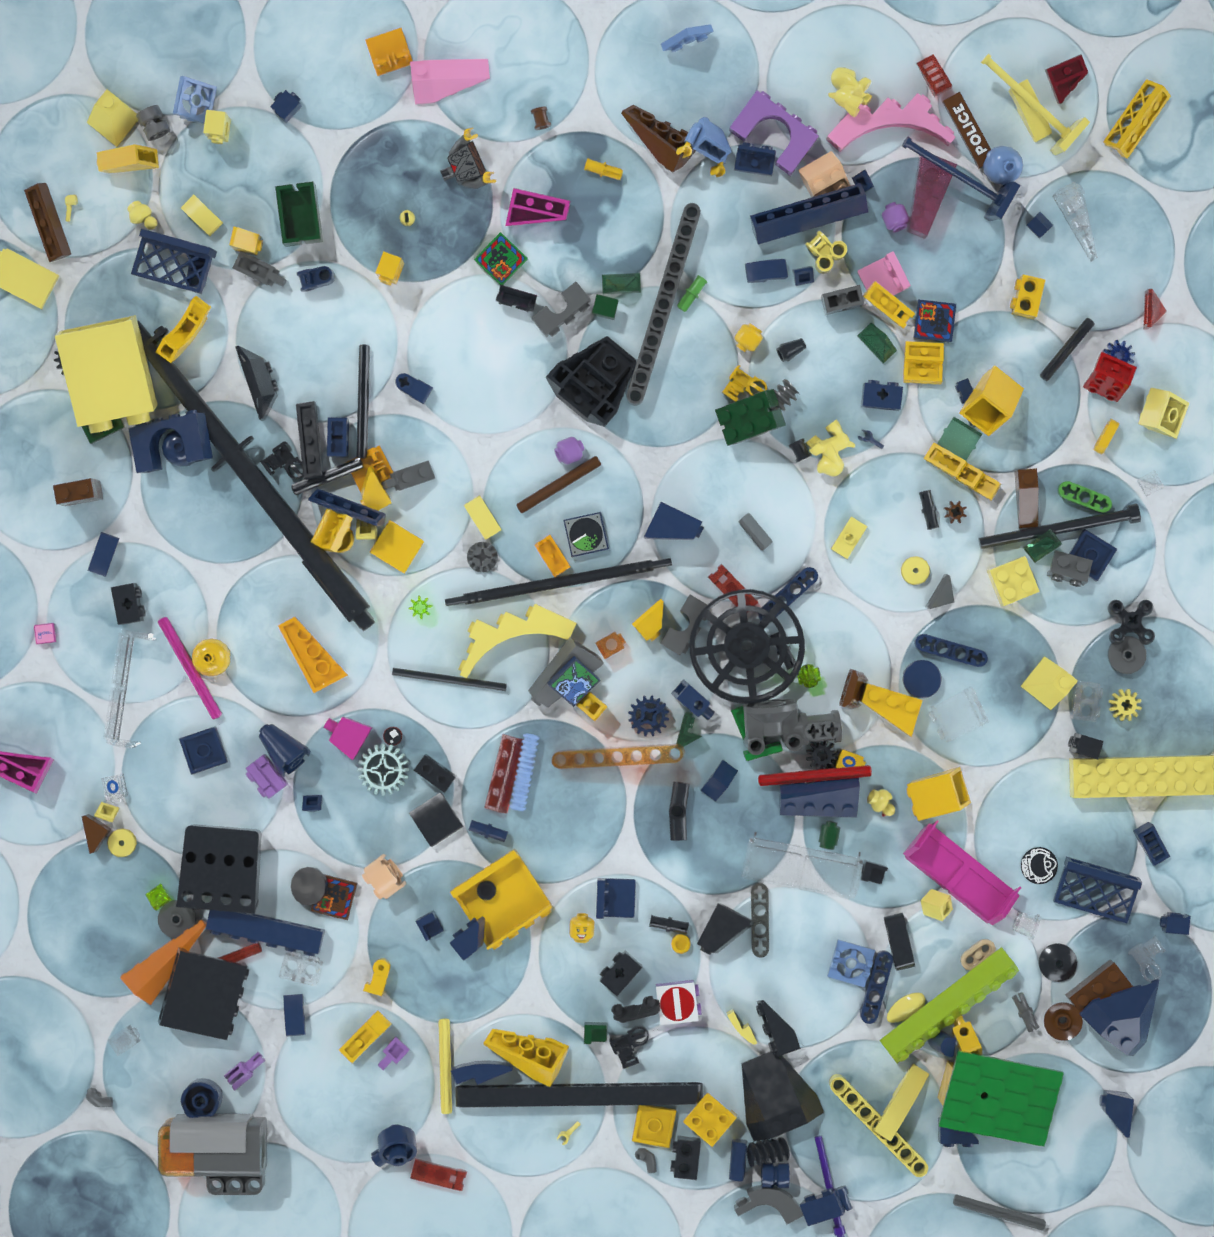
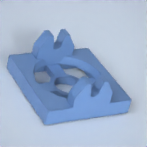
(179, 109)
(866, 952)

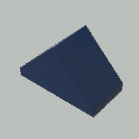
(719, 780)

